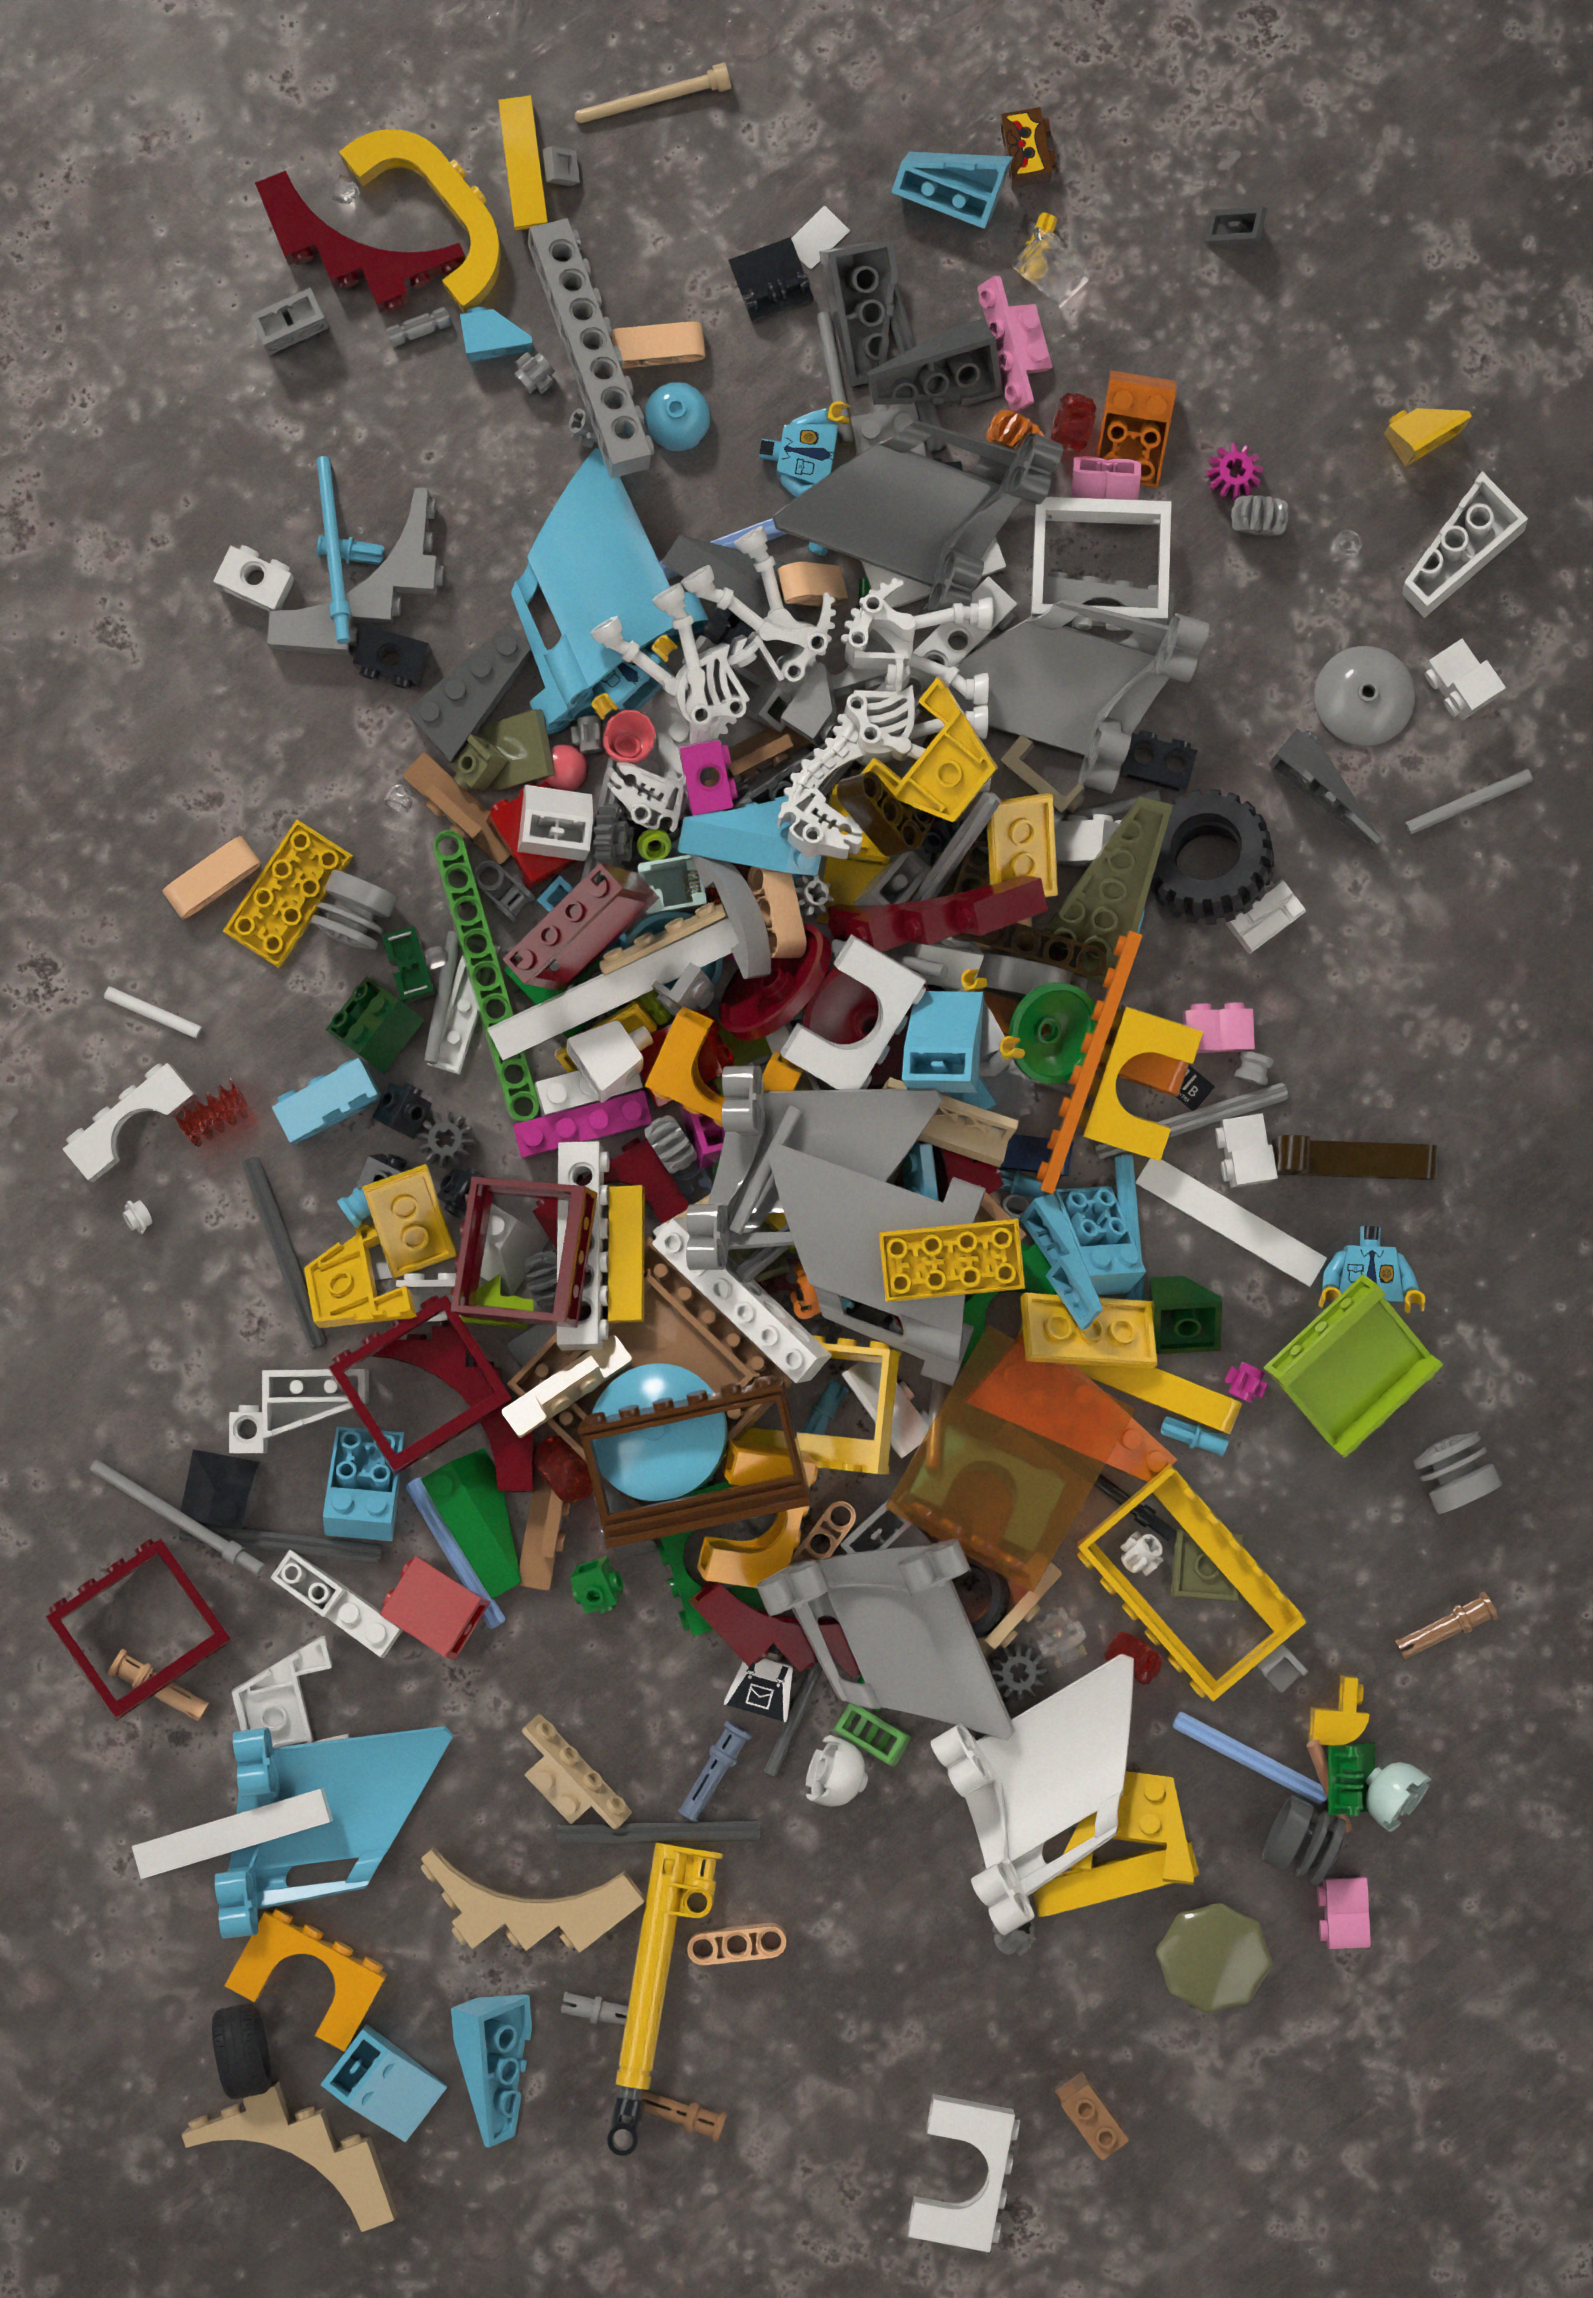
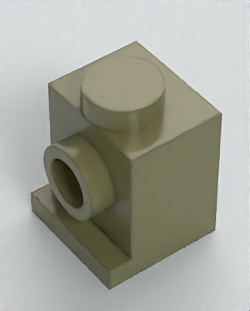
(478, 764)

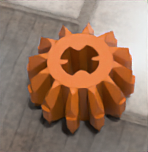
(1010, 429)

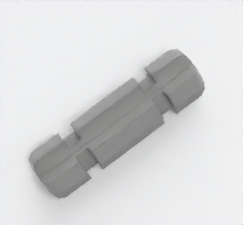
(418, 326)

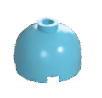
(677, 416)

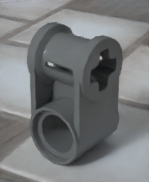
(504, 891)

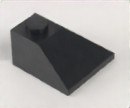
(220, 1489)

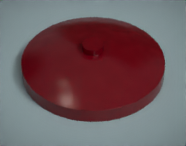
(765, 1004)
(846, 1013)

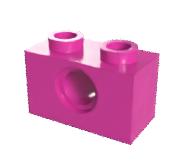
(693, 760)

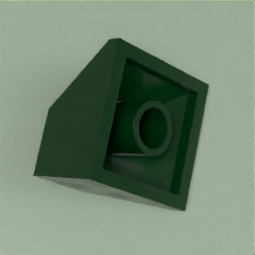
(1185, 1316)

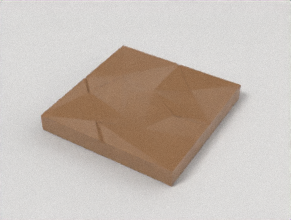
(677, 1330)

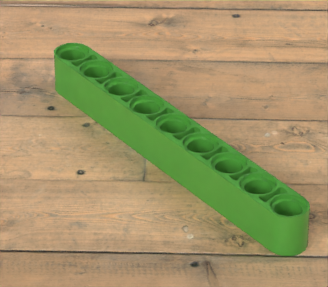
(475, 962)

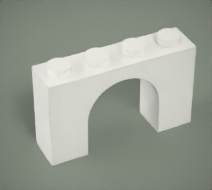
(850, 1064)
(970, 2222)

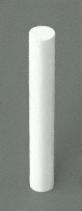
(152, 1012)

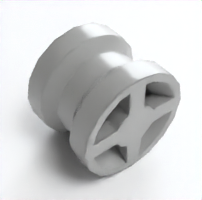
(1254, 1068)

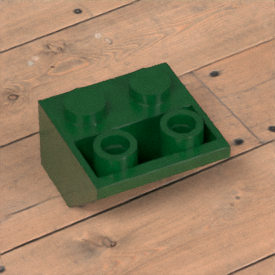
(374, 1024)

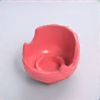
(629, 737)
(569, 768)

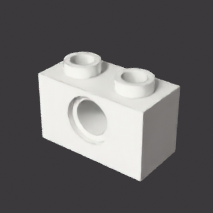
(234, 574)

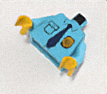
(806, 448)
(628, 685)
(1379, 1264)

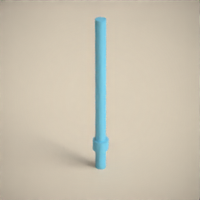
(339, 606)

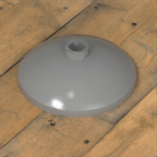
(1351, 714)

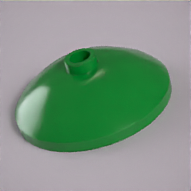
(1066, 1017)

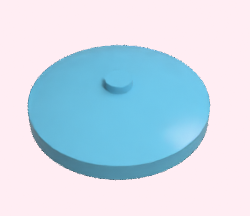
(663, 1459)

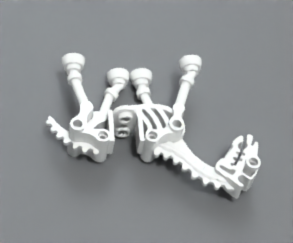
(710, 716)
(878, 721)

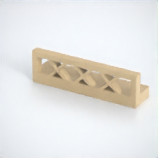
(963, 1135)

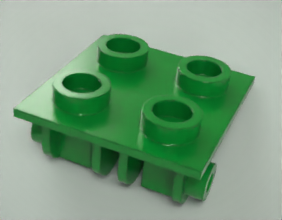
(1347, 1776)

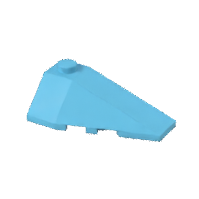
(746, 838)
(490, 2049)

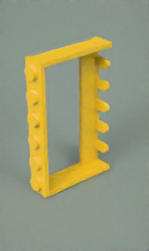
(845, 1452)
(1225, 1553)

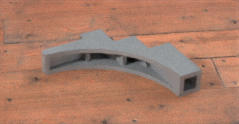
(374, 599)

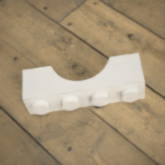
(96, 1147)

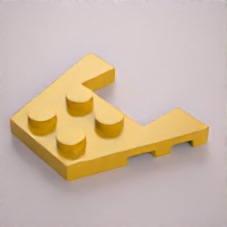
(949, 769)
(345, 1289)
(1148, 1815)

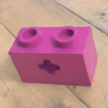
(704, 1135)

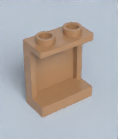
(1092, 2116)

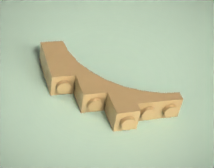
(529, 1920)
(350, 2168)

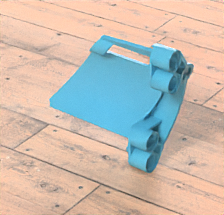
(590, 569)
(369, 1793)

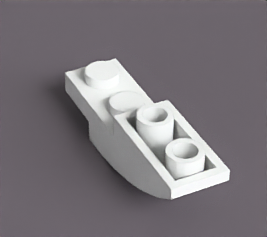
(336, 1603)

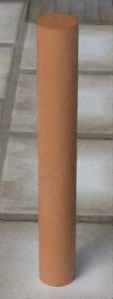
(1321, 1766)

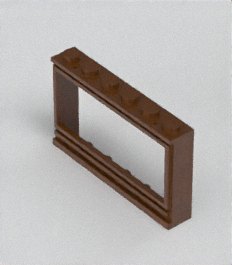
(706, 1508)

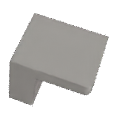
(1281, 1668)

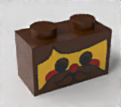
(1025, 140)

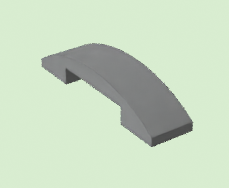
(744, 913)

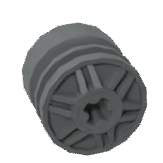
(1298, 1838)

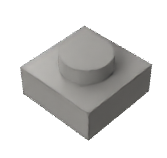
(561, 166)

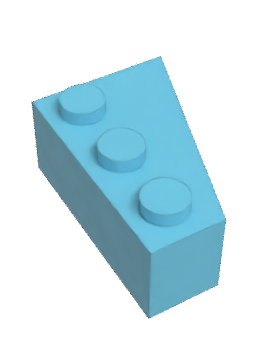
(954, 183)
(327, 1100)

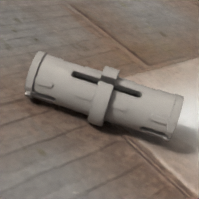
(594, 2009)

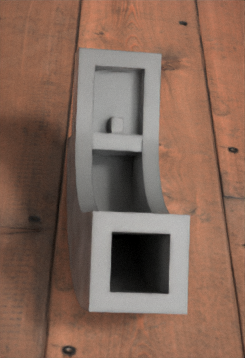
(766, 700)
(1022, 976)

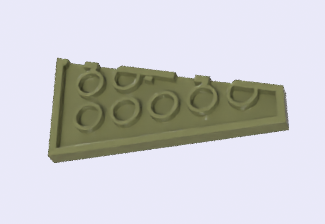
(1113, 888)

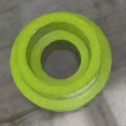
(654, 853)

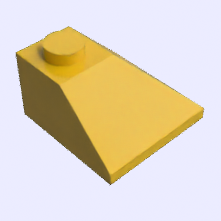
(1423, 431)

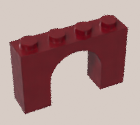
(634, 1167)

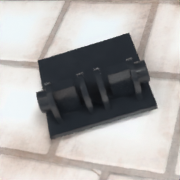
(771, 279)

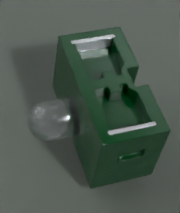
(414, 963)

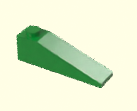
(477, 1518)

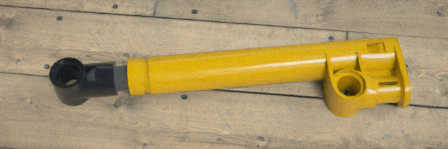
(672, 1880)

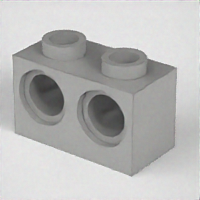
(289, 321)

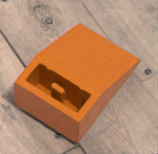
(1137, 422)

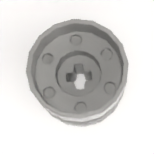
(353, 910)
(1457, 1472)

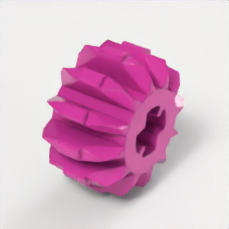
(1221, 472)

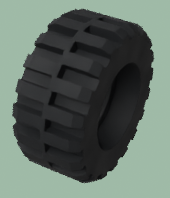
(1231, 892)

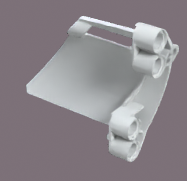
(1041, 1781)

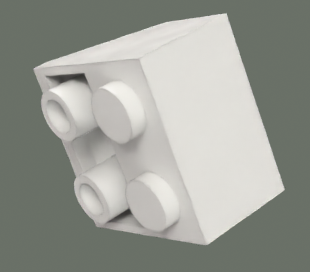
(556, 823)

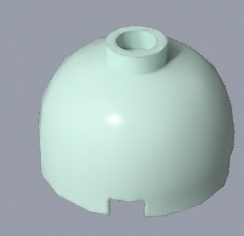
(1394, 1792)

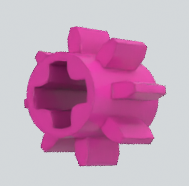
(1246, 1382)

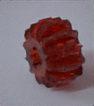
(1073, 421)
(1146, 1660)

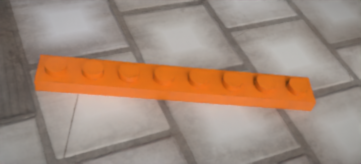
(1092, 1047)

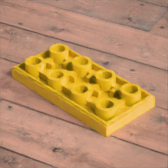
(287, 894)
(952, 1260)

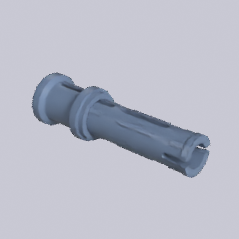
(722, 1756)

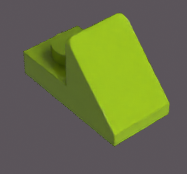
(489, 1296)

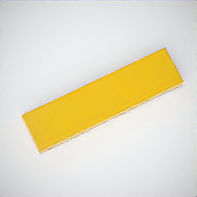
(626, 1254)

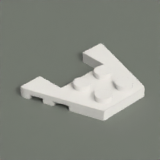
(276, 1697)

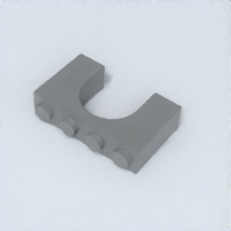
(1091, 591)

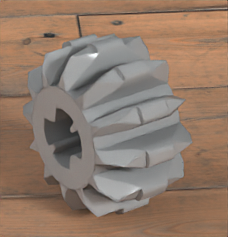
(1259, 515)
(670, 1143)

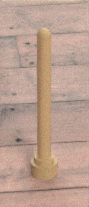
(715, 79)

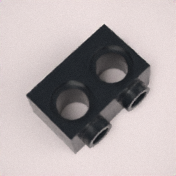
(1157, 771)

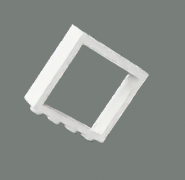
(1104, 512)

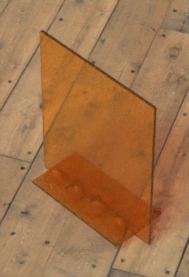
(1010, 1459)

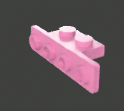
(1018, 342)

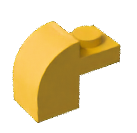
(1341, 1724)

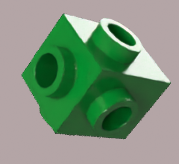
(596, 1585)

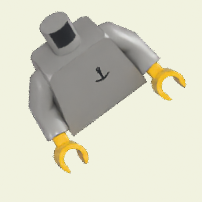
(995, 1049)

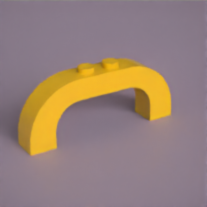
(395, 148)

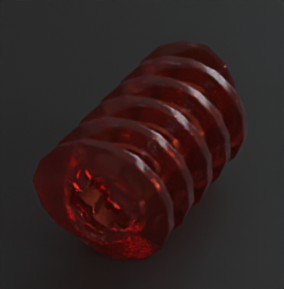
(213, 1113)
(563, 1469)

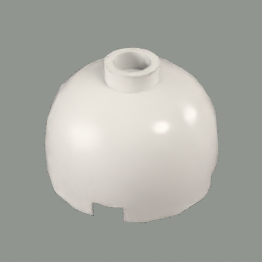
(836, 1773)

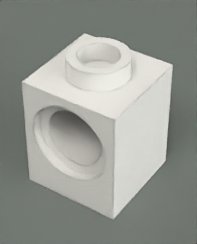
(237, 1442)

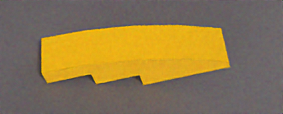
(522, 162)

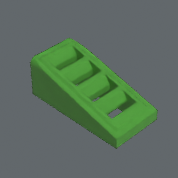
(890, 1731)

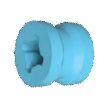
(355, 1207)

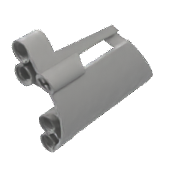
(1079, 686)
(846, 1127)
(836, 1233)
(901, 1630)

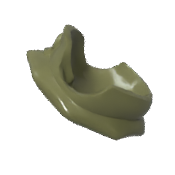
(1214, 1958)

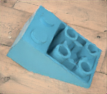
(944, 1042)
(1102, 1238)
(361, 1487)
(383, 2084)

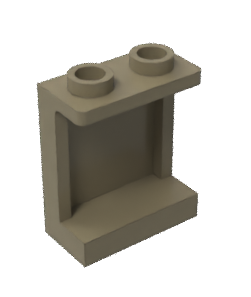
(1014, 762)

